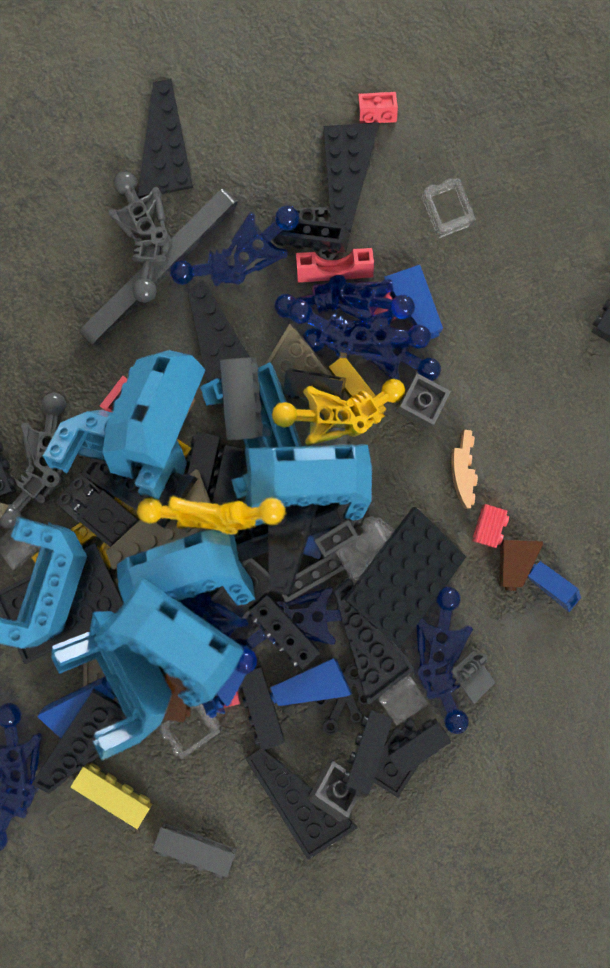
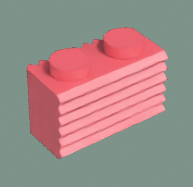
(490, 526)

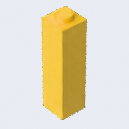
(354, 381)

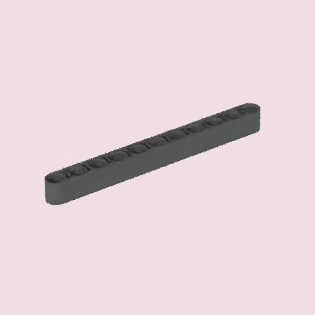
(183, 244)

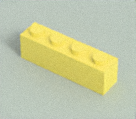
(112, 795)

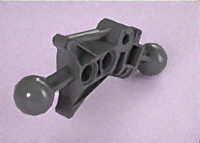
(156, 240)
(32, 484)

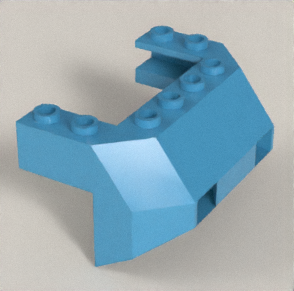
(139, 435)
(273, 435)
(86, 437)
(311, 476)
(190, 568)
(50, 585)
(174, 640)
(133, 679)

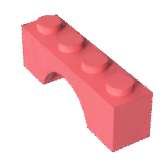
(354, 266)

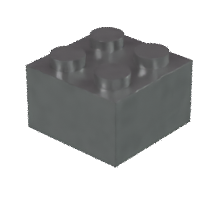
(423, 401)
(330, 795)

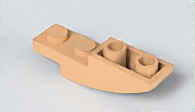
(464, 478)

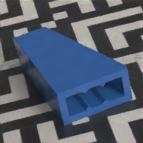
(413, 284)
(316, 684)
(61, 712)

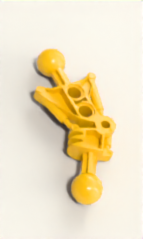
(354, 412)
(226, 518)

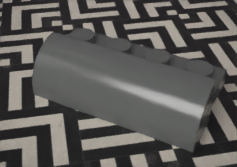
(241, 398)

